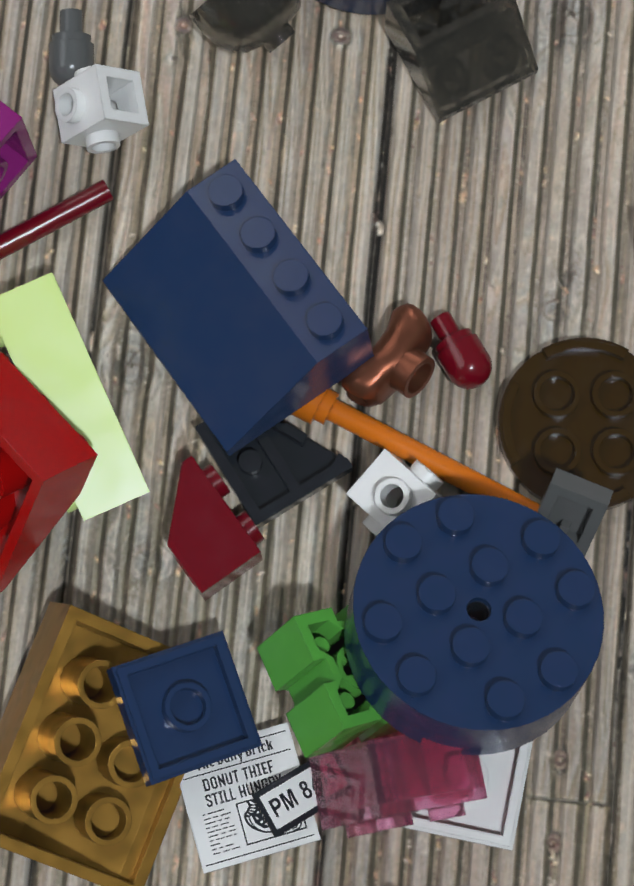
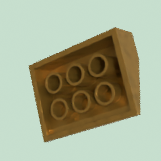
(68, 762)

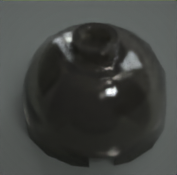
(246, 24)

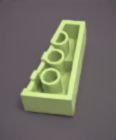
(55, 361)

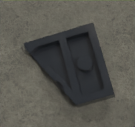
(275, 470)

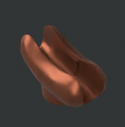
(397, 361)

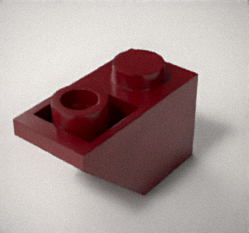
(205, 533)

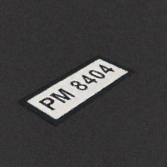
(288, 800)

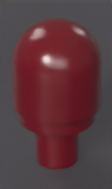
(461, 353)

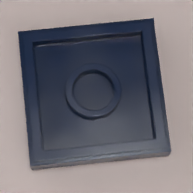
(184, 708)

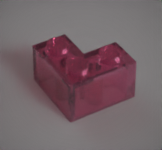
(388, 779)

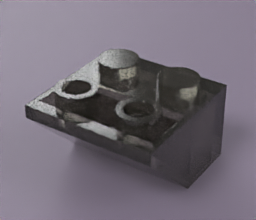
(460, 49)

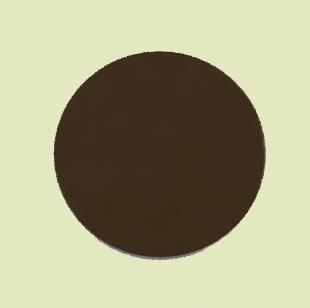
(573, 414)

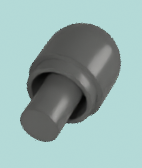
(70, 47)

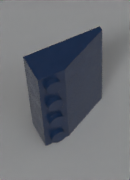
(237, 309)

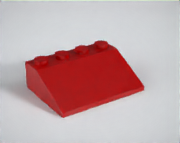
(40, 469)

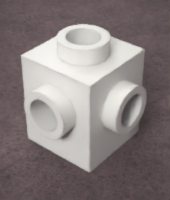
(100, 107)
(392, 488)

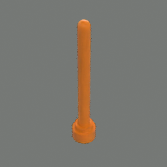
(329, 408)

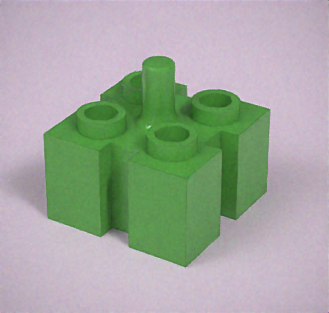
(313, 665)

